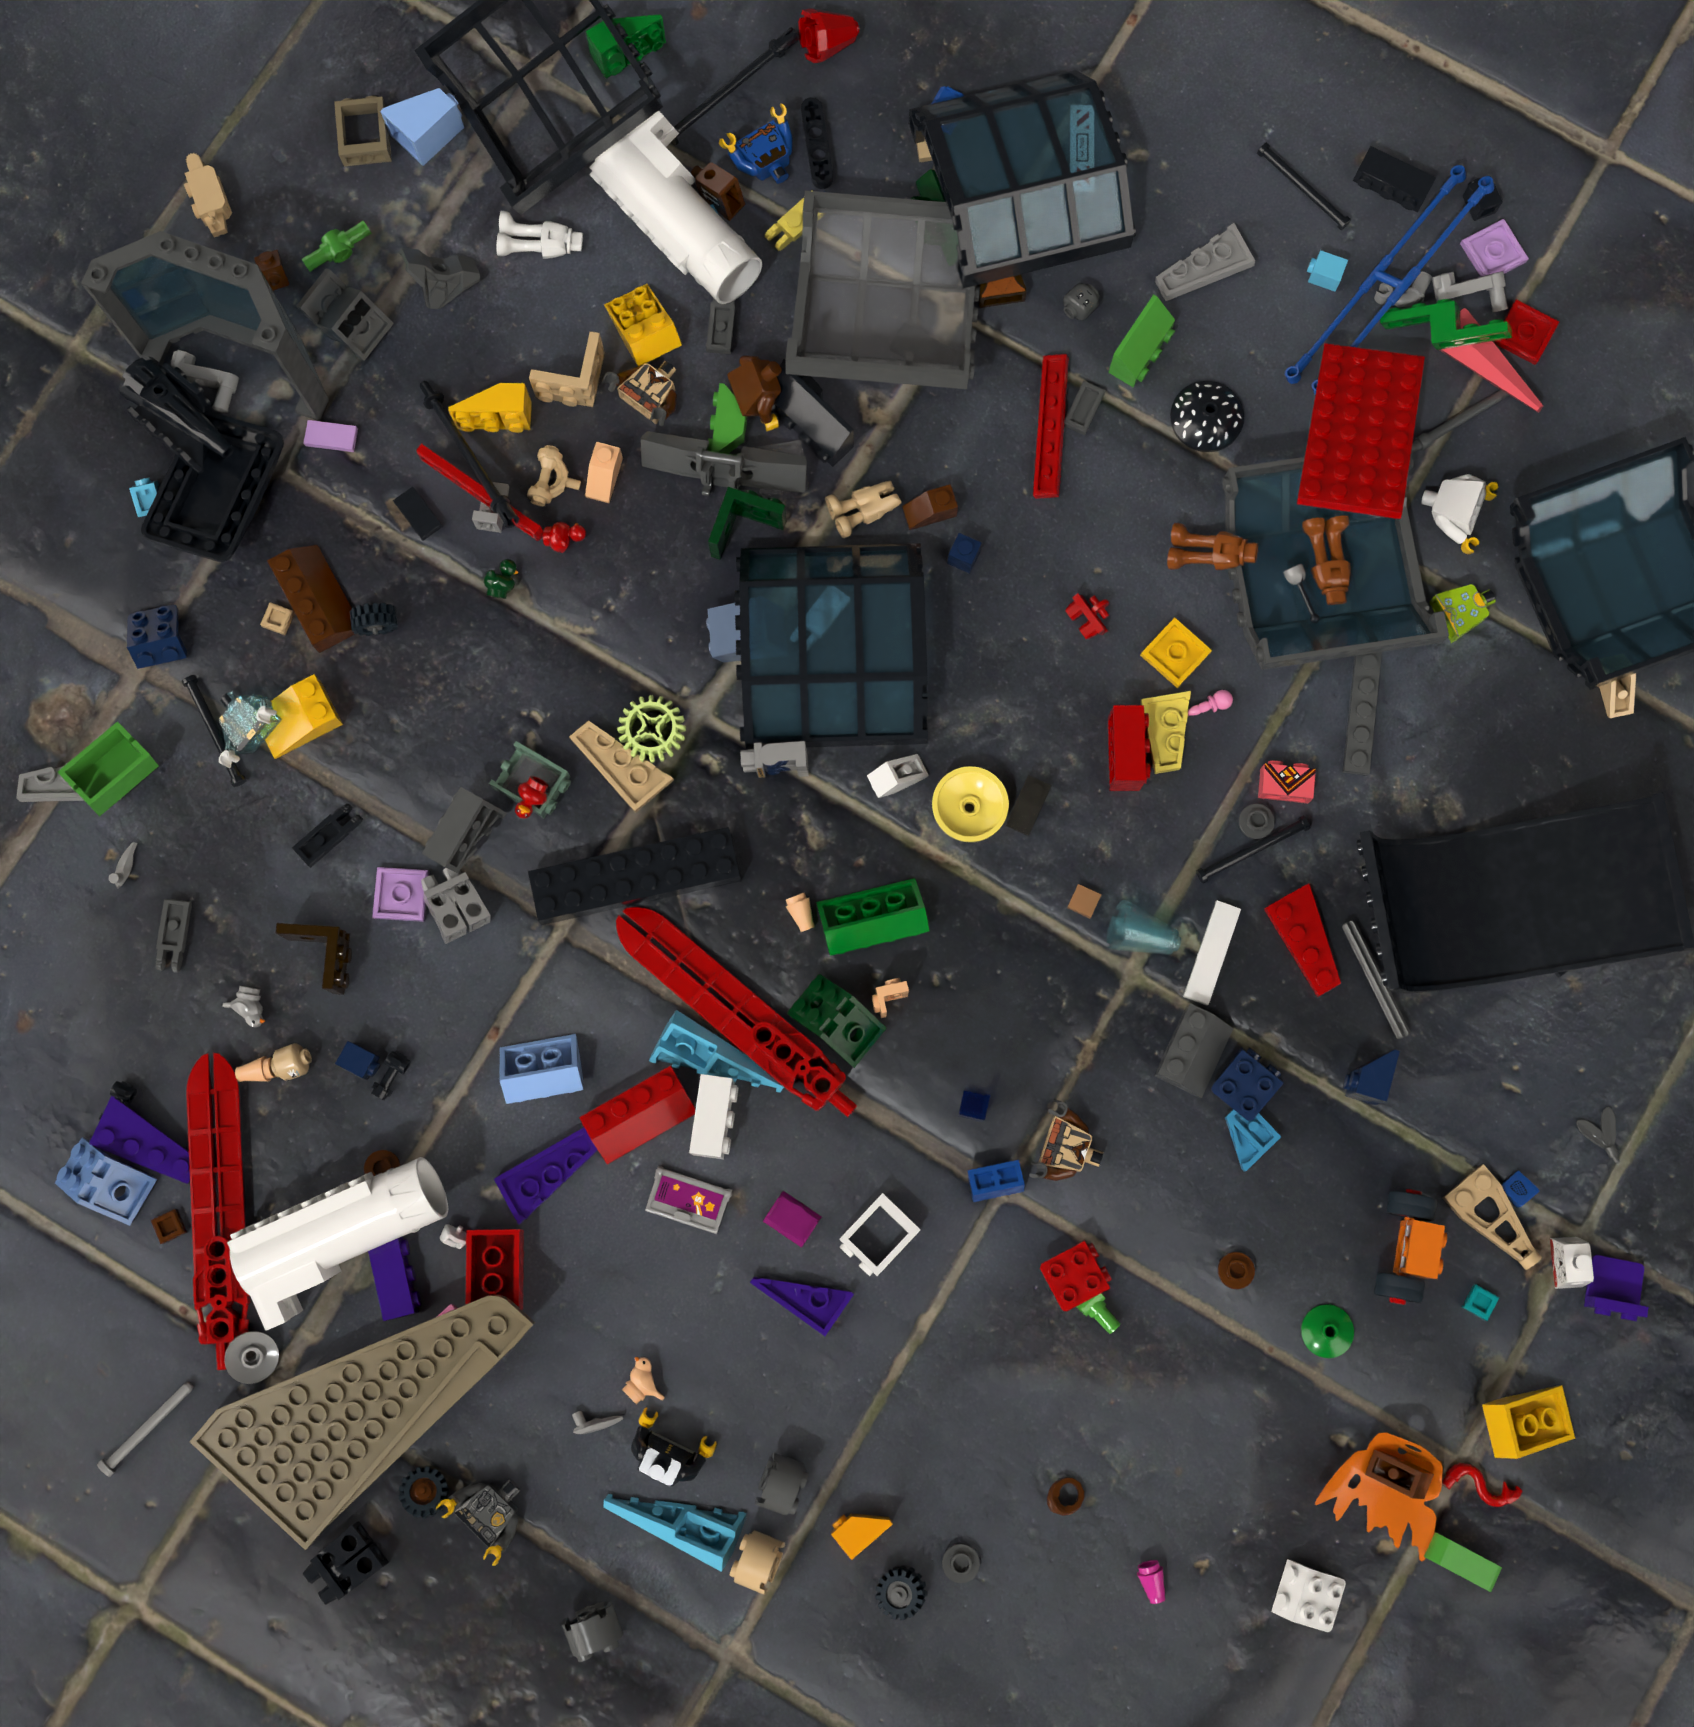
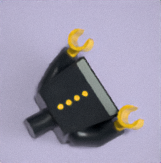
(664, 1458)

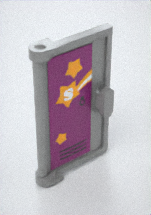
(697, 1201)

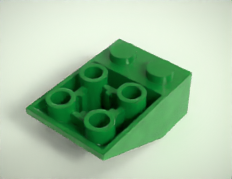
(643, 31)

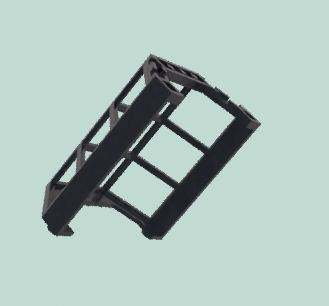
(516, 185)

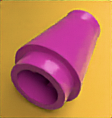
(1152, 1580)

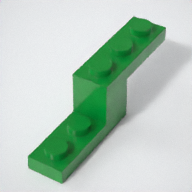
(1445, 324)

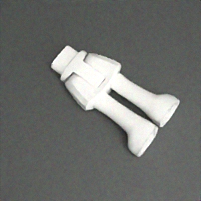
(554, 242)

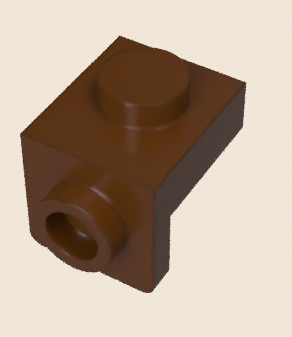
(272, 269)

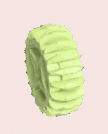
(639, 711)

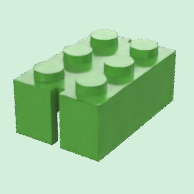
(108, 768)

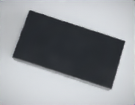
(417, 513)

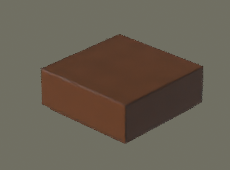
(168, 1226)

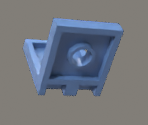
(93, 1177)

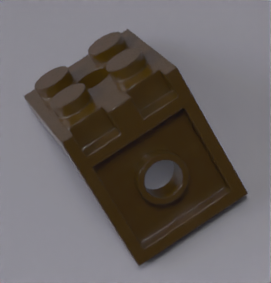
(337, 951)

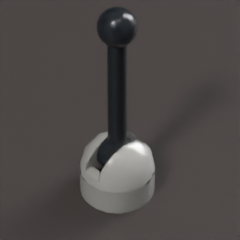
(1296, 576)

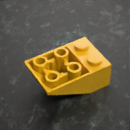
(643, 324)
(495, 408)

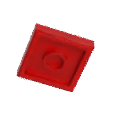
(1529, 332)

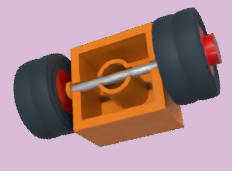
(1417, 1248)

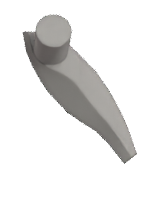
(123, 867)
(594, 1425)

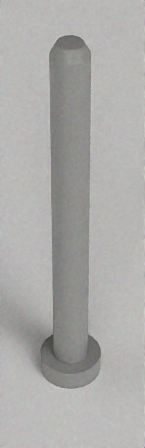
(107, 1466)

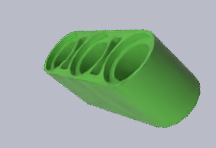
(1463, 1562)

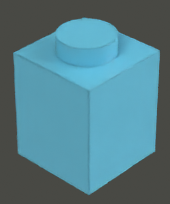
(1326, 270)

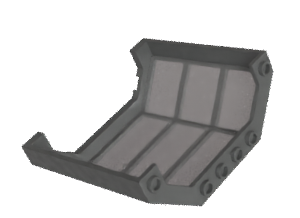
(881, 293)

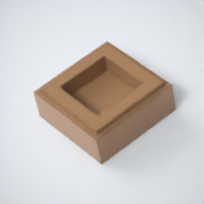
(1084, 901)

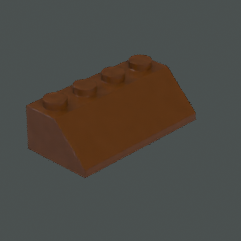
(314, 595)

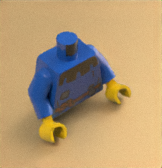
(764, 150)

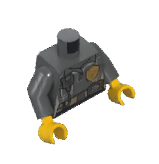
(487, 1513)

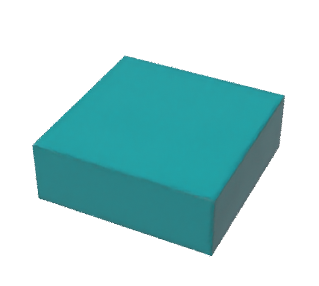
(1480, 1302)

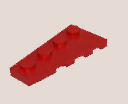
(1304, 936)

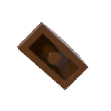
(931, 507)
(1399, 1474)

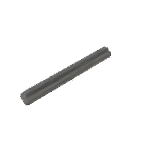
(1373, 975)

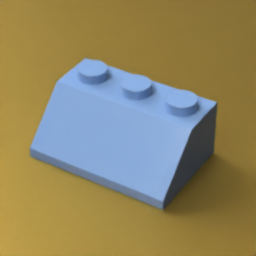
(540, 1069)

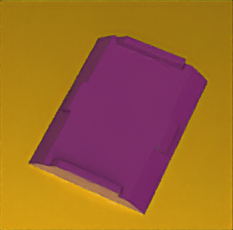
(792, 1219)

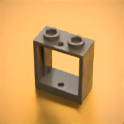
(366, 152)

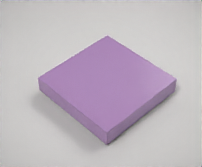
(1494, 249)
(399, 894)

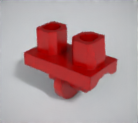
(1081, 606)

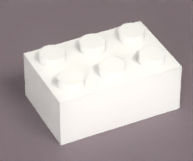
(713, 1117)

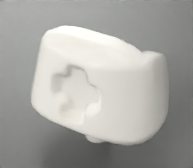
(453, 1236)

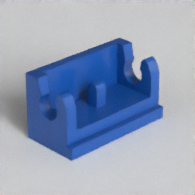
(996, 1181)

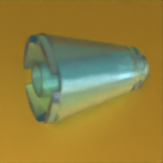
(1141, 932)

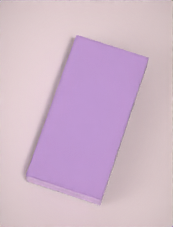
(330, 436)

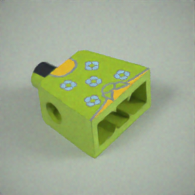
(1462, 609)

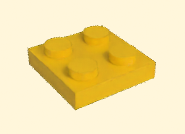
(1175, 652)

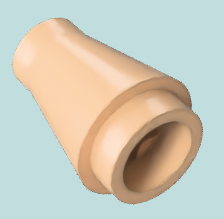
(800, 910)
(255, 1071)

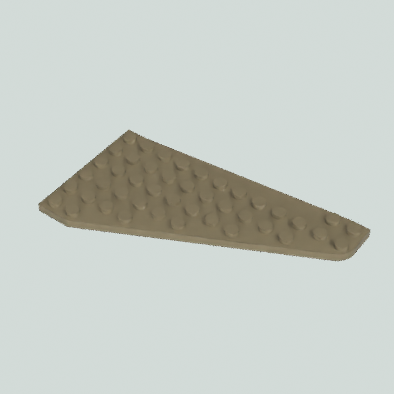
(334, 1430)

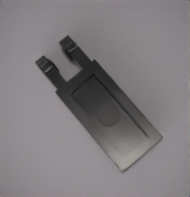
(326, 836)

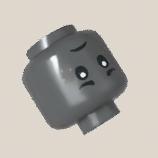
(1081, 301)

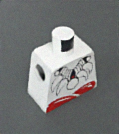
(1571, 1262)

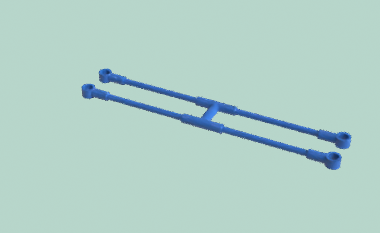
(1399, 285)

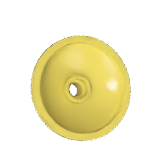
(972, 787)

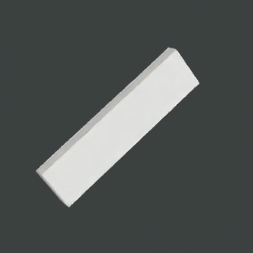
(1212, 952)

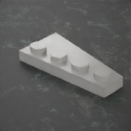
(1218, 259)
(45, 786)

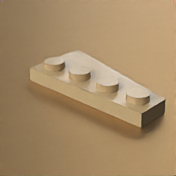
(632, 779)

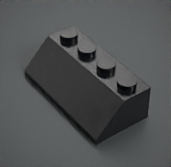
(812, 419)

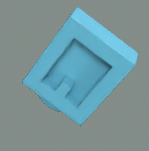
(143, 495)

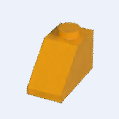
(858, 1531)

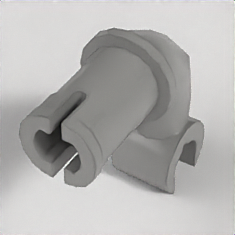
(1412, 296)

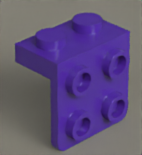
(1616, 1288)

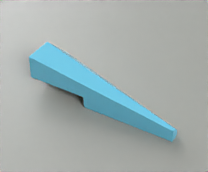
(697, 1048)
(701, 1533)

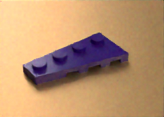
(135, 1139)
(540, 1176)

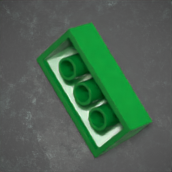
(873, 916)

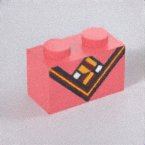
(1286, 782)

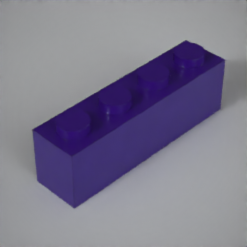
(394, 1279)

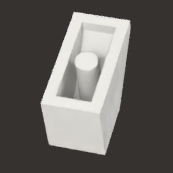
(897, 775)

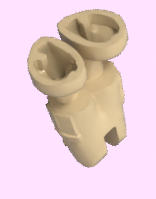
(868, 503)

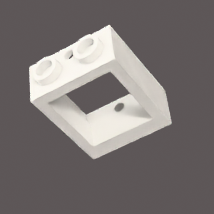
(850, 1249)

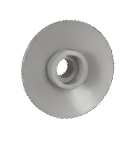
(260, 1365)

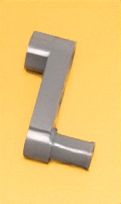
(1447, 288)
(223, 381)

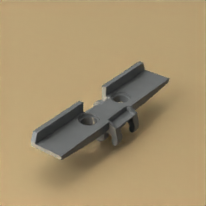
(769, 468)

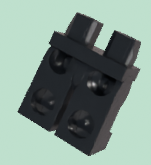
(335, 1565)

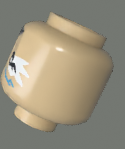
(290, 1062)

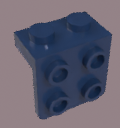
(154, 636)
(1247, 1083)

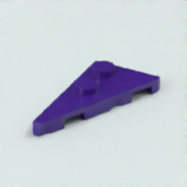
(812, 1304)

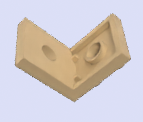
(570, 389)

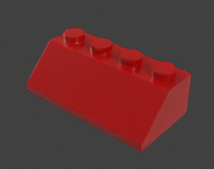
(638, 1115)

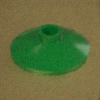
(1314, 1328)

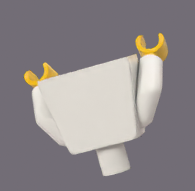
(1458, 506)

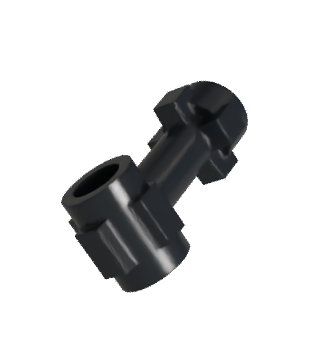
(397, 1063)
(123, 1092)

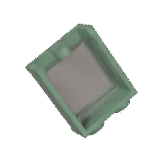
(526, 764)

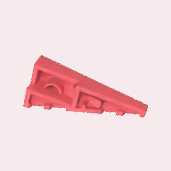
(1492, 366)

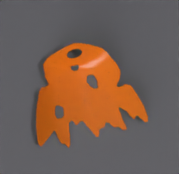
(1384, 1503)

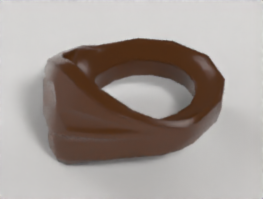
(1054, 1492)

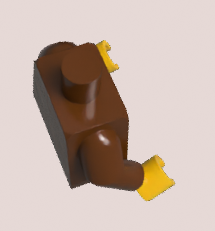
(756, 388)

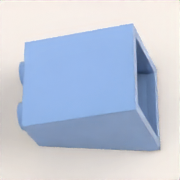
(424, 123)

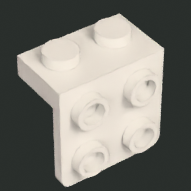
(1308, 1596)

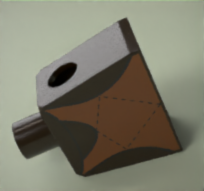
(1002, 292)

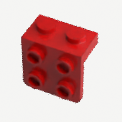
(1076, 1275)

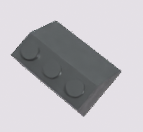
(1194, 1050)

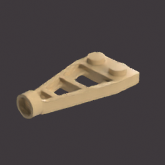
(1470, 1193)

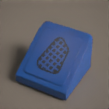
(1519, 1189)

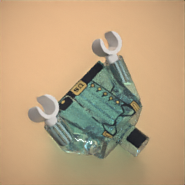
(245, 724)

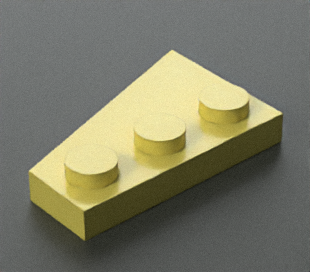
(1167, 729)

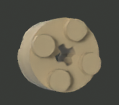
(758, 1561)

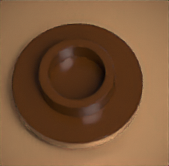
(380, 1162)
(1236, 1270)

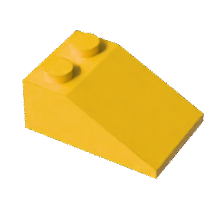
(304, 715)
(1528, 1422)

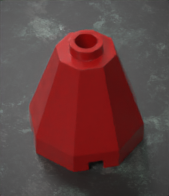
(825, 33)

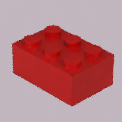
(1128, 748)
(495, 1264)

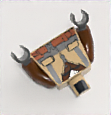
(646, 390)
(1066, 1146)

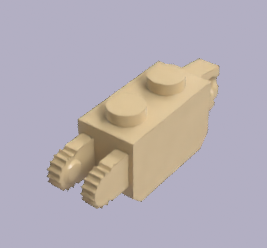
(208, 195)

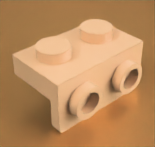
(892, 990)

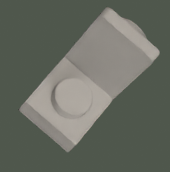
(485, 518)

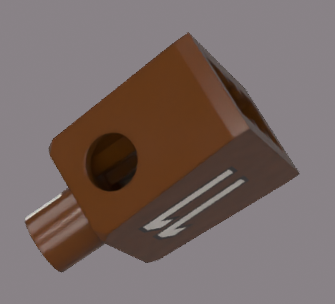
(719, 189)

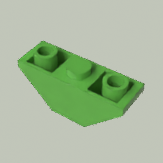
(728, 422)

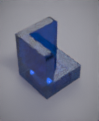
(974, 1106)

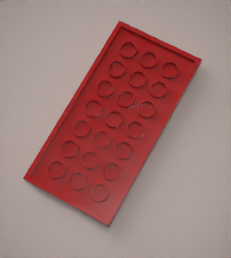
(1361, 431)

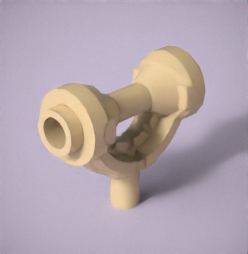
(541, 492)

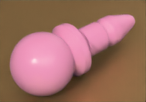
(1221, 700)

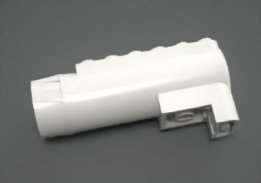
(664, 205)
(313, 1237)

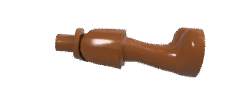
(1227, 553)
(1332, 575)

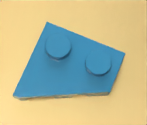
(1250, 1138)

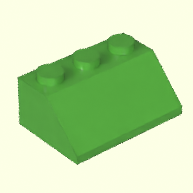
(1143, 343)

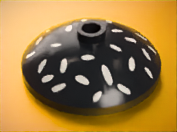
(1202, 429)

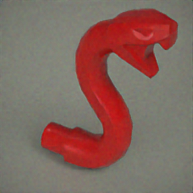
(1458, 1470)

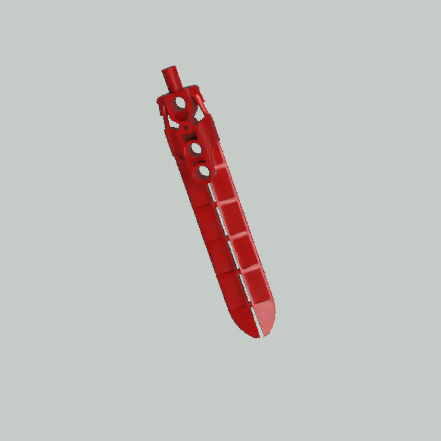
(722, 1018)
(203, 1198)

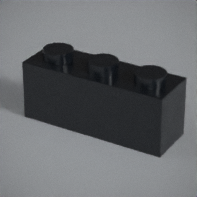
(1394, 179)

